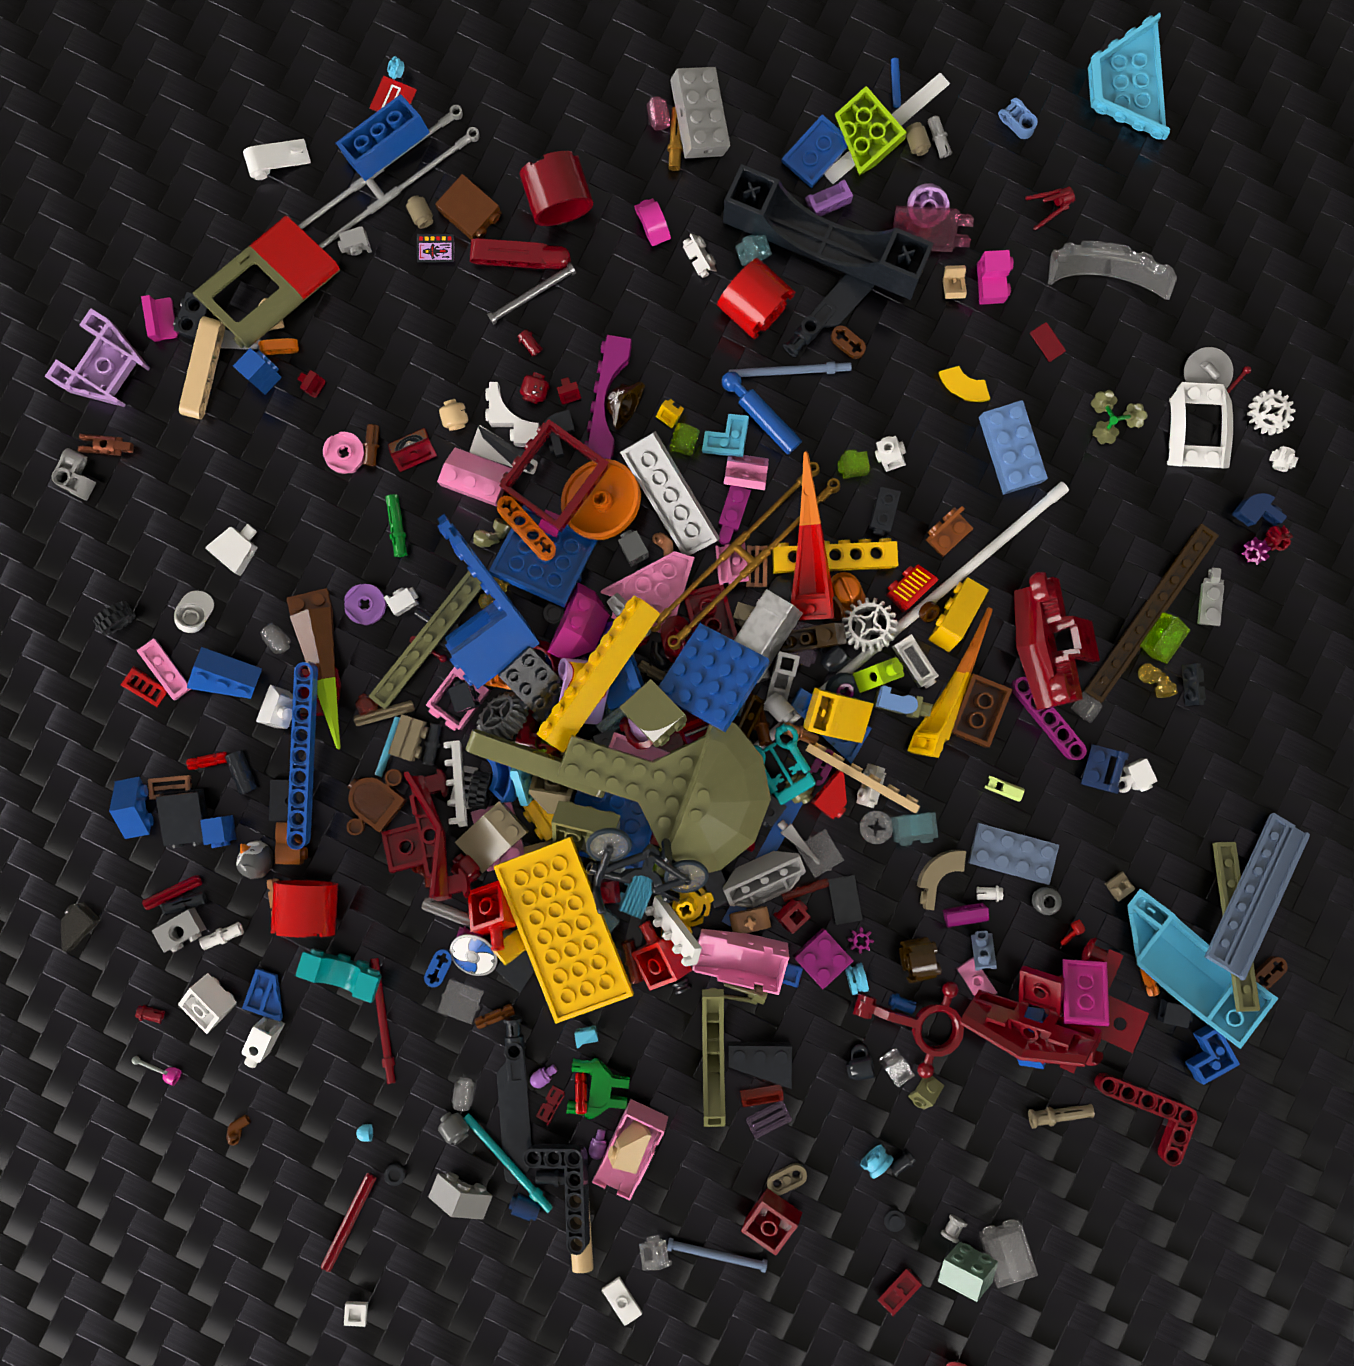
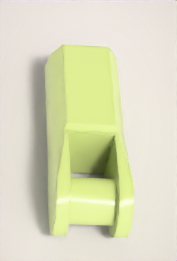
(1007, 789)

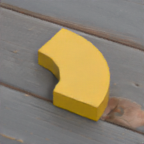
(963, 386)

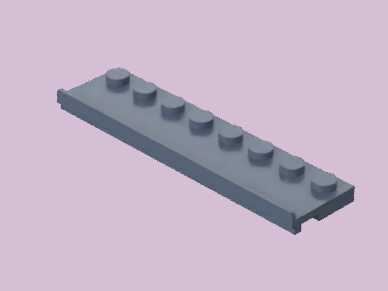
(1257, 896)

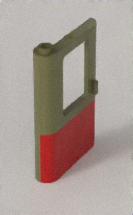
(290, 261)

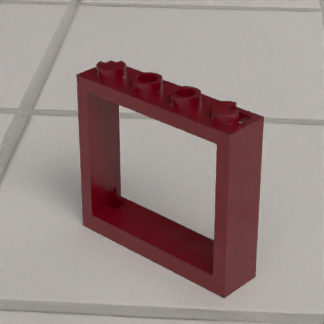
(531, 449)

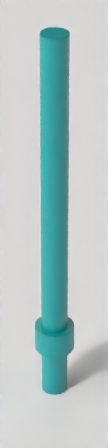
(535, 1192)

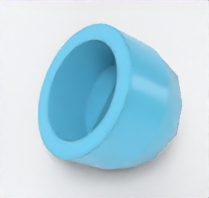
(365, 1133)

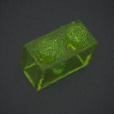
(1165, 637)

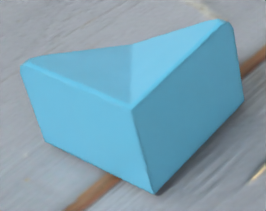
(586, 1035)

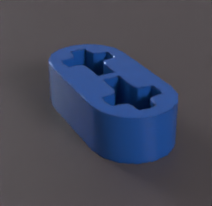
(442, 969)

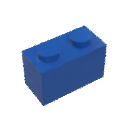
(218, 831)

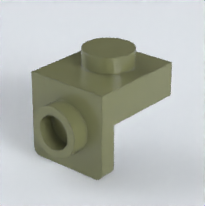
(926, 1092)

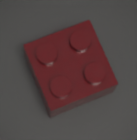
(771, 1221)

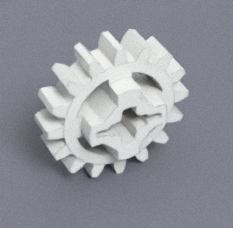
(1267, 403)

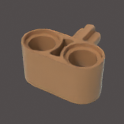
(750, 920)

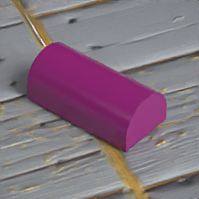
(966, 914)

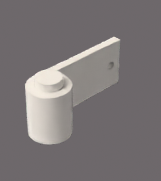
(275, 155)

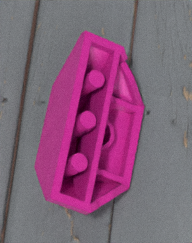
(580, 625)

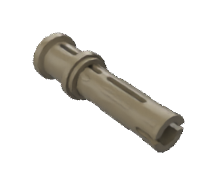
(1051, 1116)

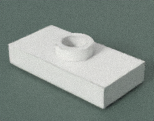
(622, 1301)

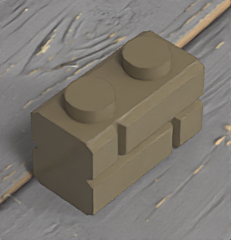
(408, 738)

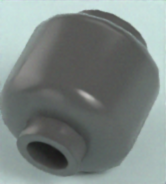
(1052, 903)
(453, 1128)

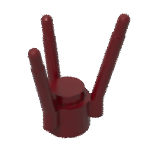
(1061, 198)

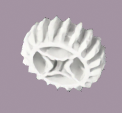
(876, 630)

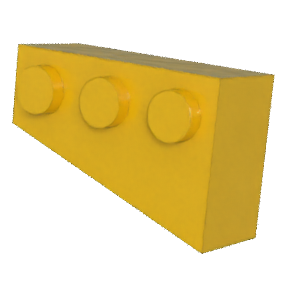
(958, 614)

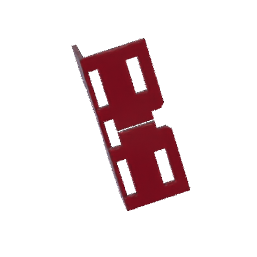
(548, 1106)

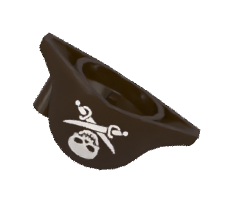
(623, 402)

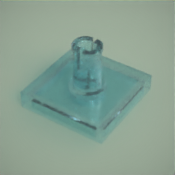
(612, 720)

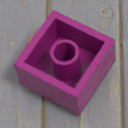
(822, 958)

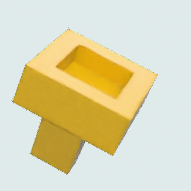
(669, 413)

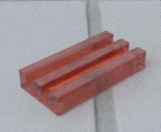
(762, 1095)

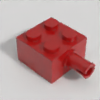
(490, 913)
(657, 960)

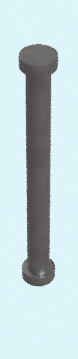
(532, 293)

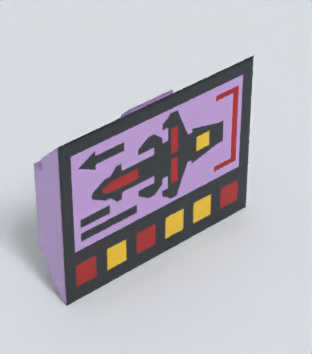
(435, 247)

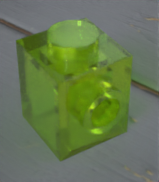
(853, 464)

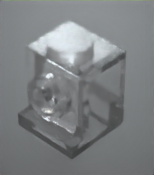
(654, 1254)

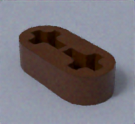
(851, 338)
(1274, 975)

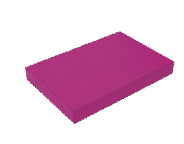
(1085, 993)

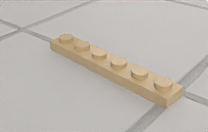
(871, 781)

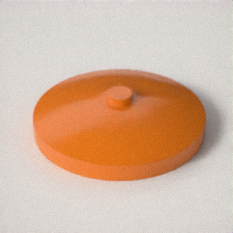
(610, 504)

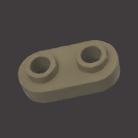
(787, 1180)

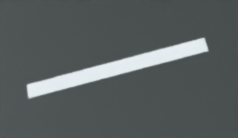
(902, 114)

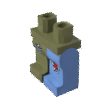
(910, 705)

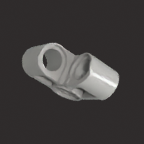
(72, 464)

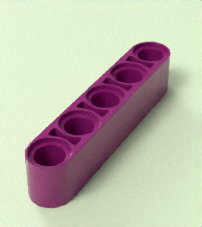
(1052, 728)

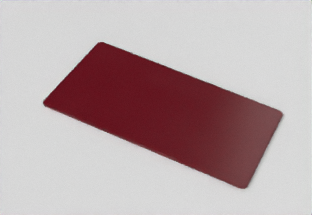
(1047, 341)

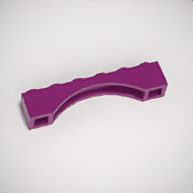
(615, 358)

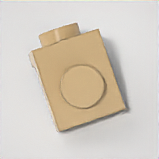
(954, 282)

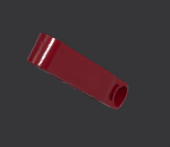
(518, 254)

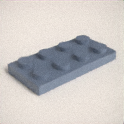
(1013, 853)

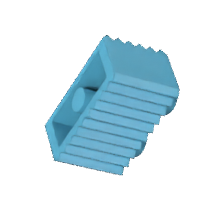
(636, 896)

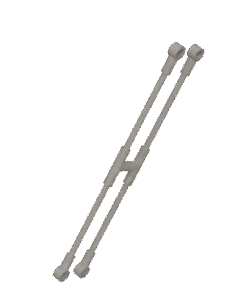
(385, 198)

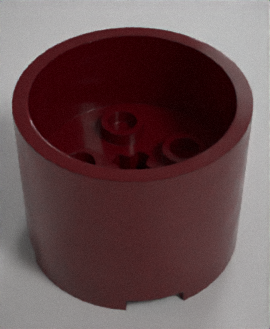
(556, 188)

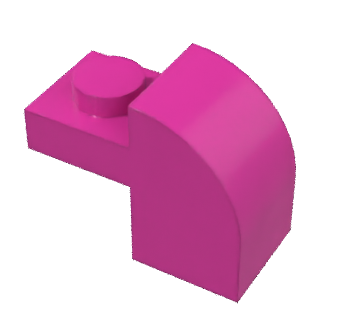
(653, 221)

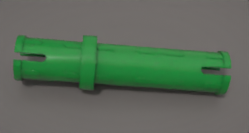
(395, 520)

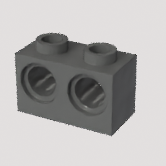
(633, 547)

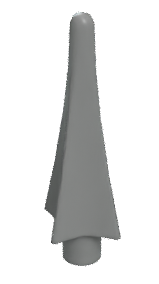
(791, 834)

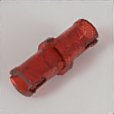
(634, 972)

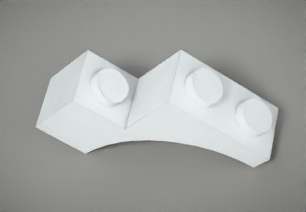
(500, 416)

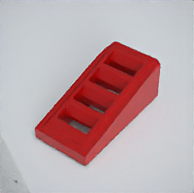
(142, 676)

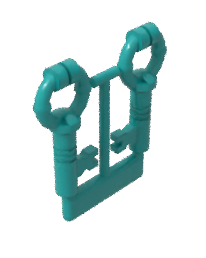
(795, 788)

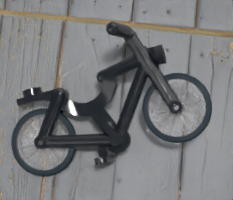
(614, 844)

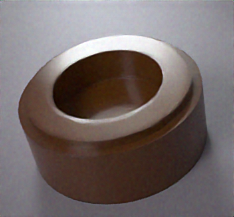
(929, 611)

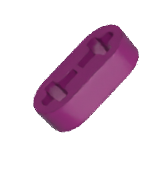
(825, 770)

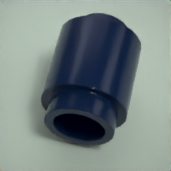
(524, 1207)

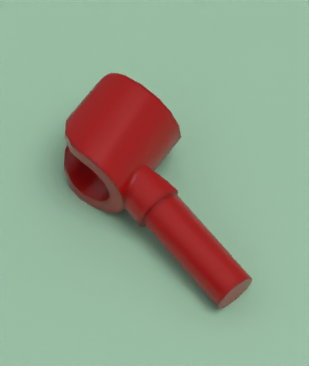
(1078, 928)

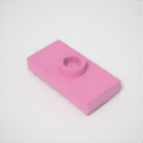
(975, 979)

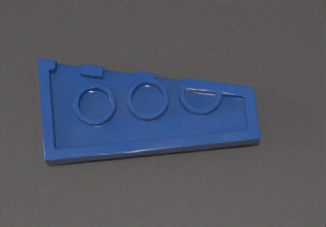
(846, 748)

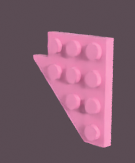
(656, 583)

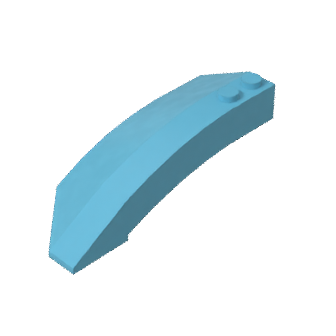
(1177, 963)

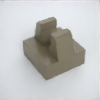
(1120, 886)

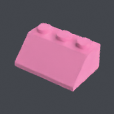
(473, 476)

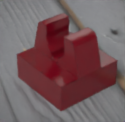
(311, 383)
(568, 391)

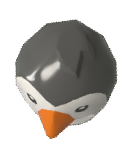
(255, 859)

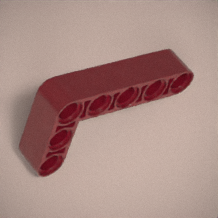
(1154, 1106)

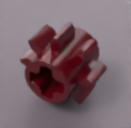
(1278, 537)

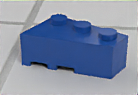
(258, 370)
(223, 675)

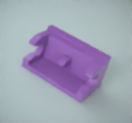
(830, 199)

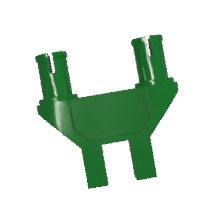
(601, 1087)

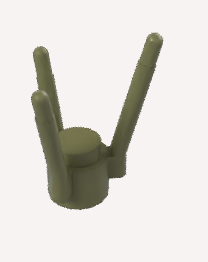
(755, 995)

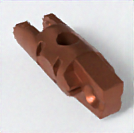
(114, 445)

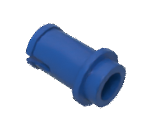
(902, 1004)

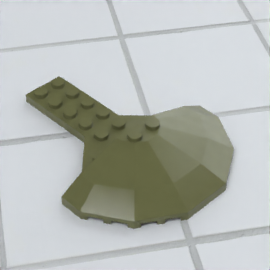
(698, 796)

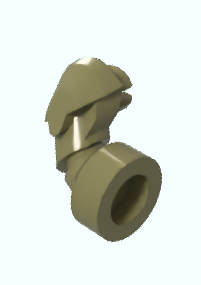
(485, 539)

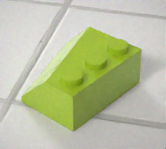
(868, 130)

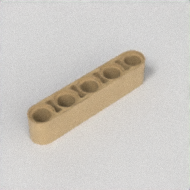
(202, 368)

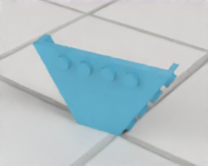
(1129, 82)

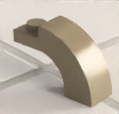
(933, 872)

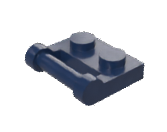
(1098, 767)

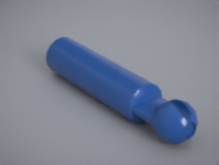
(762, 413)

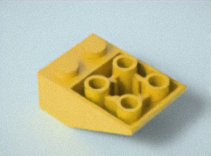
(837, 715)

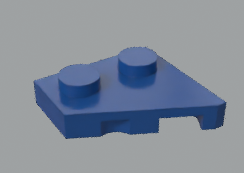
(264, 995)

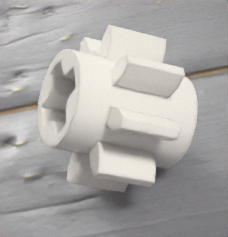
(1283, 459)

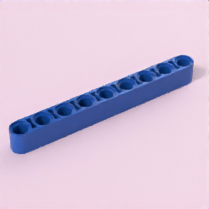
(296, 763)

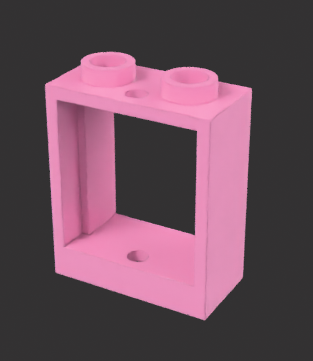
(436, 711)

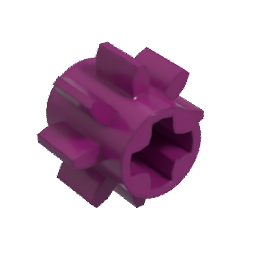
(1256, 551)
(866, 940)

